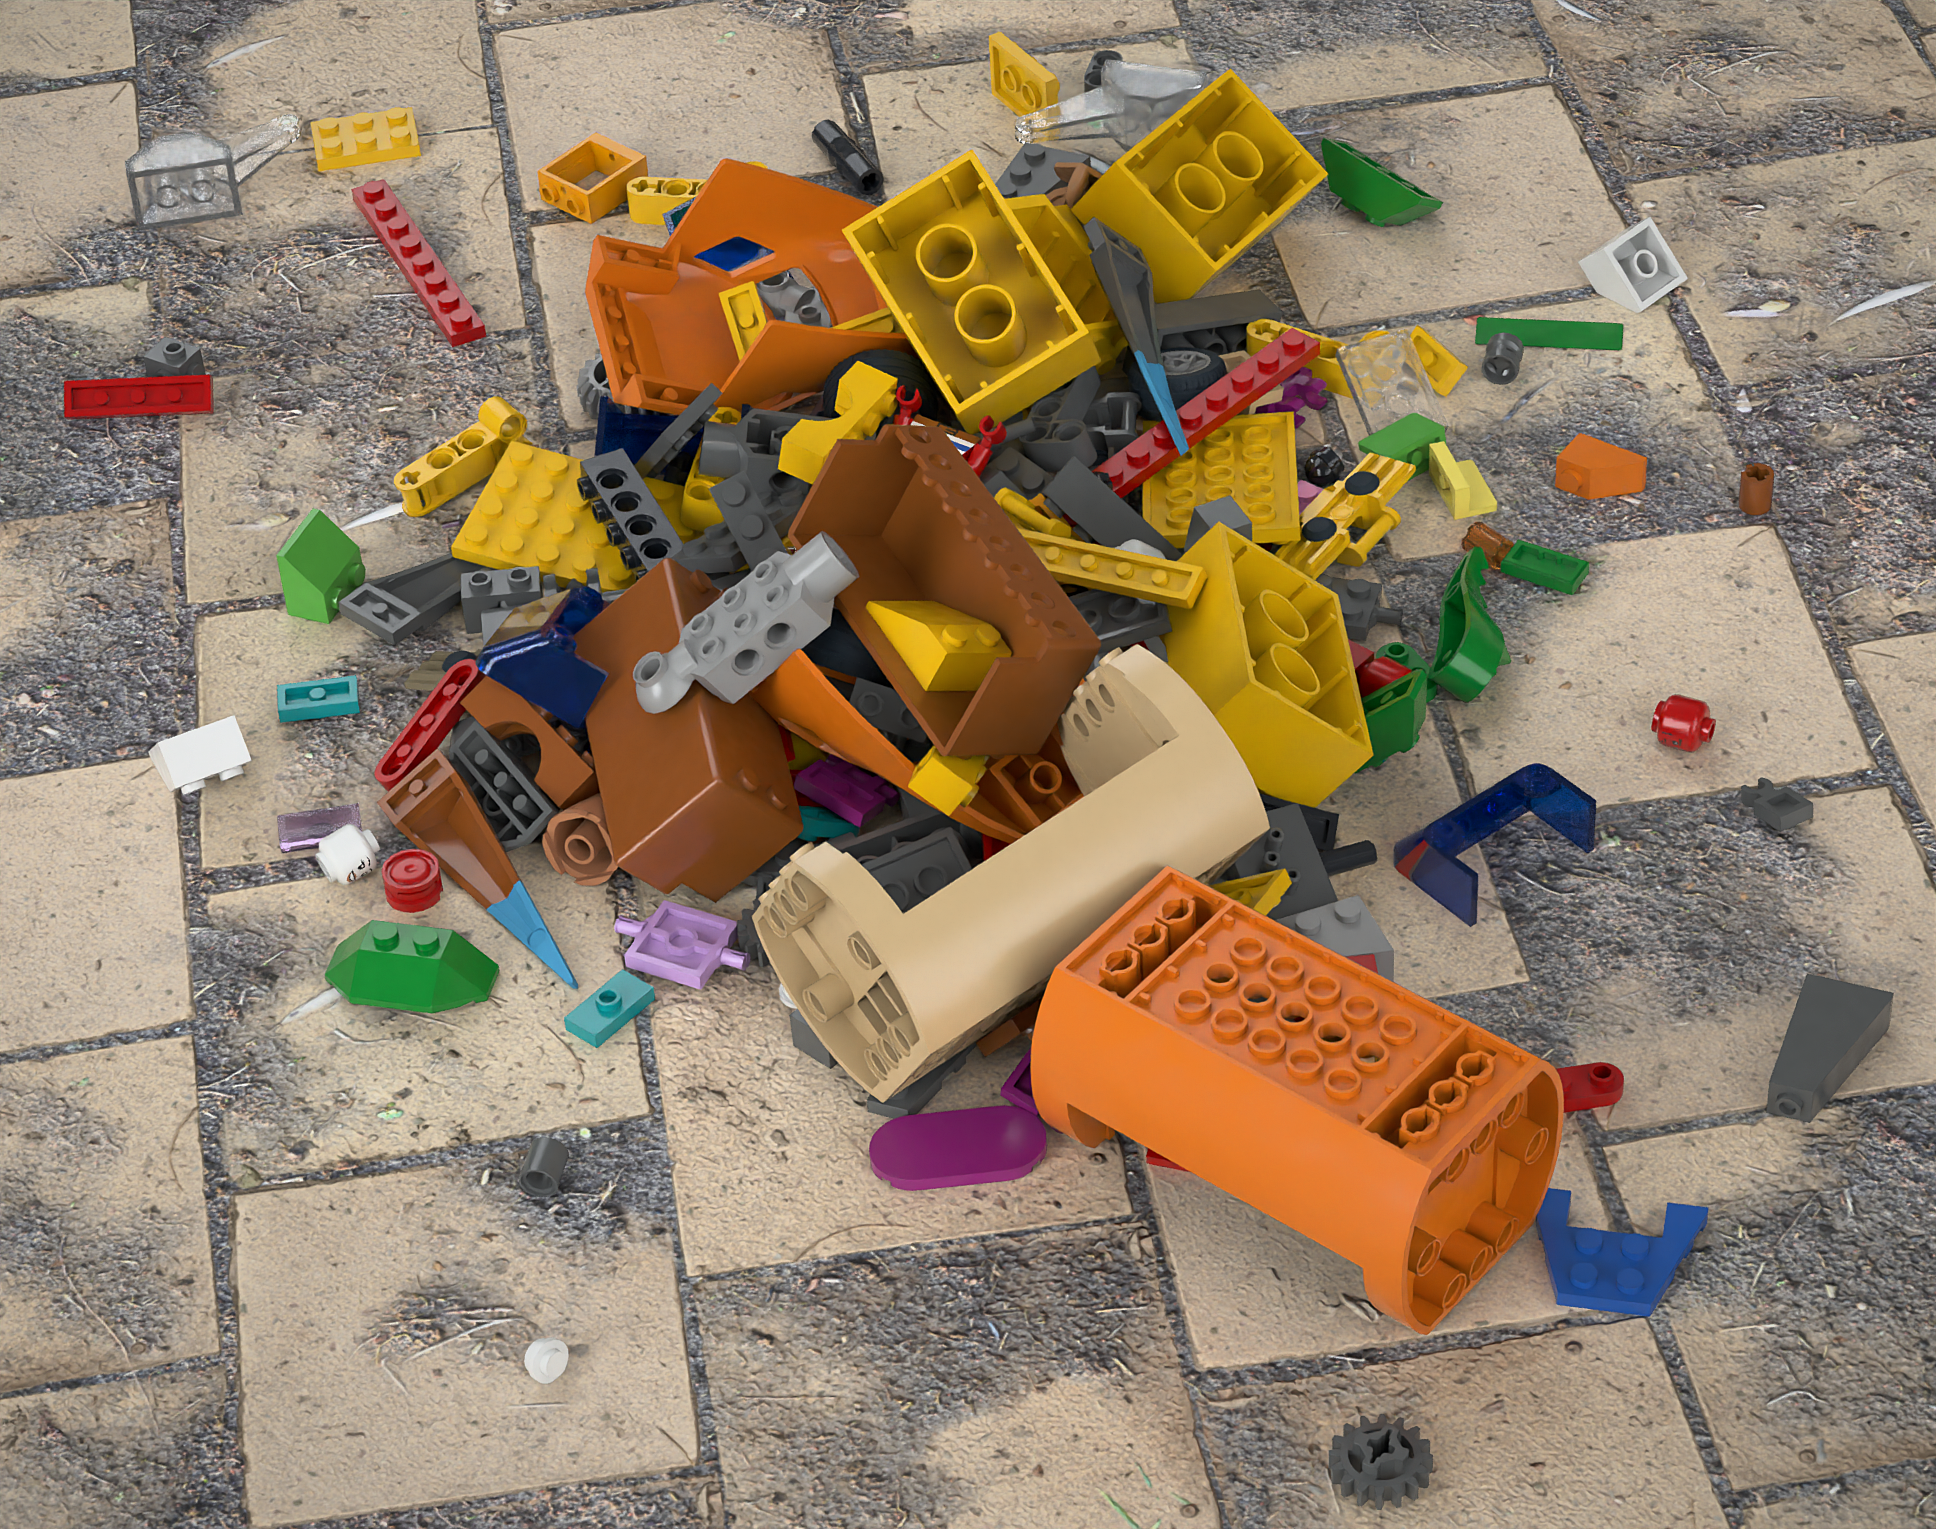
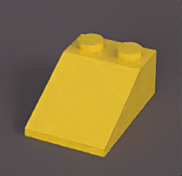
(939, 643)

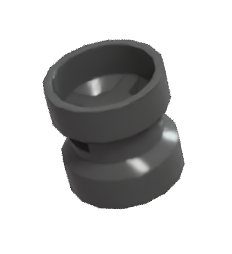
(1502, 358)

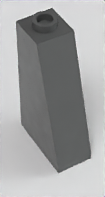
(1824, 1043)

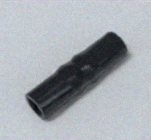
(847, 157)

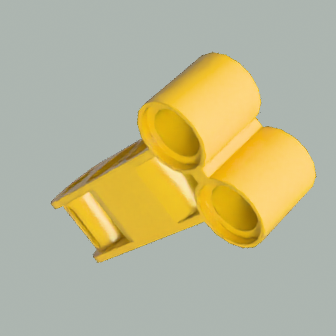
(461, 459)

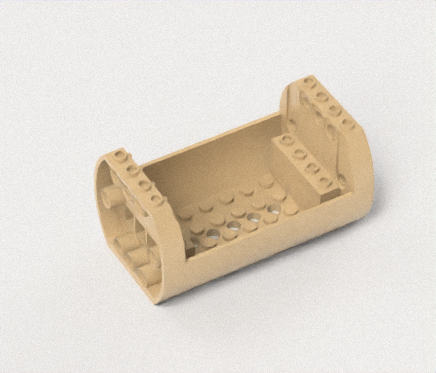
(921, 985)

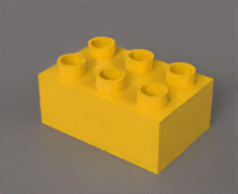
(1203, 187)
(972, 294)
(1271, 668)

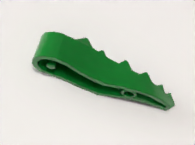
(1469, 638)

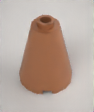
(580, 843)

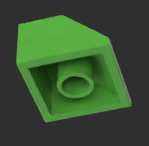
(319, 568)

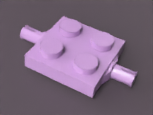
(681, 944)

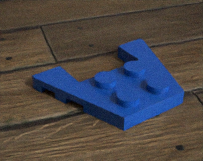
(1610, 1267)

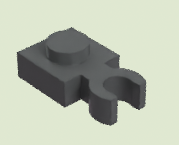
(1778, 808)

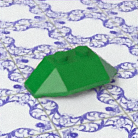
(1373, 187)
(1395, 716)
(410, 968)

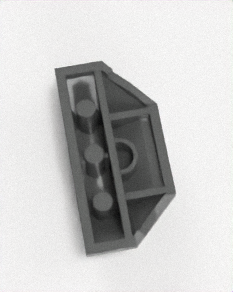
(502, 787)

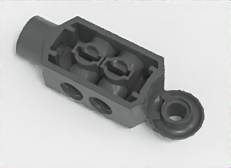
(755, 448)

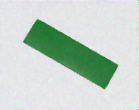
(1553, 333)

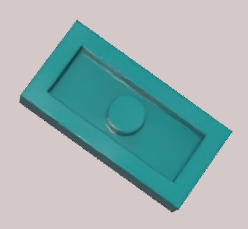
(318, 699)
(609, 1008)

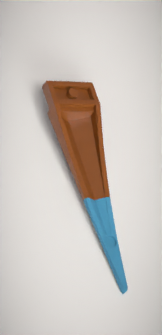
(445, 818)

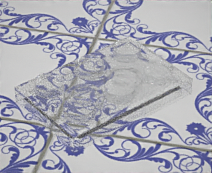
(1388, 381)

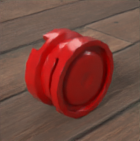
(412, 880)

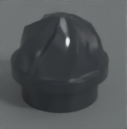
(1323, 467)

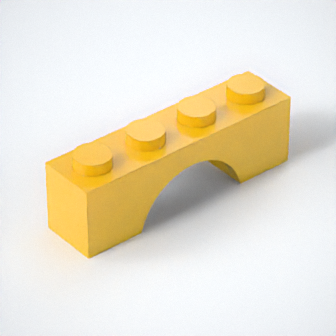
(862, 401)
(947, 779)

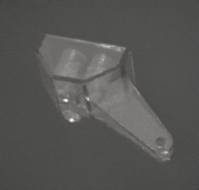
(1125, 107)
(197, 177)

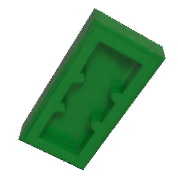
(1545, 567)

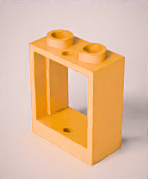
(593, 154)

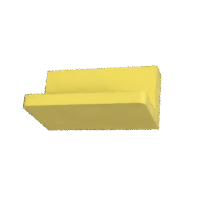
(1459, 483)

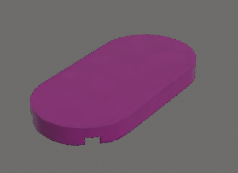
(958, 1147)

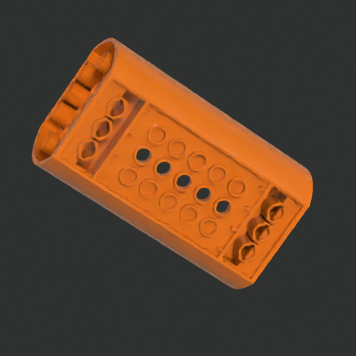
(1393, 1163)

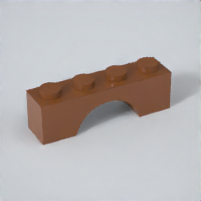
(563, 771)

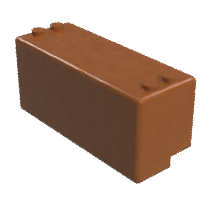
(934, 532)
(692, 788)

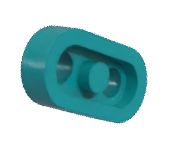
(823, 823)

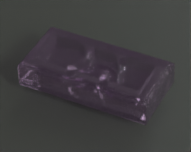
(306, 828)

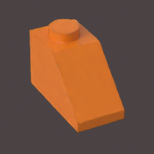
(1599, 469)

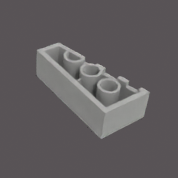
(1346, 929)

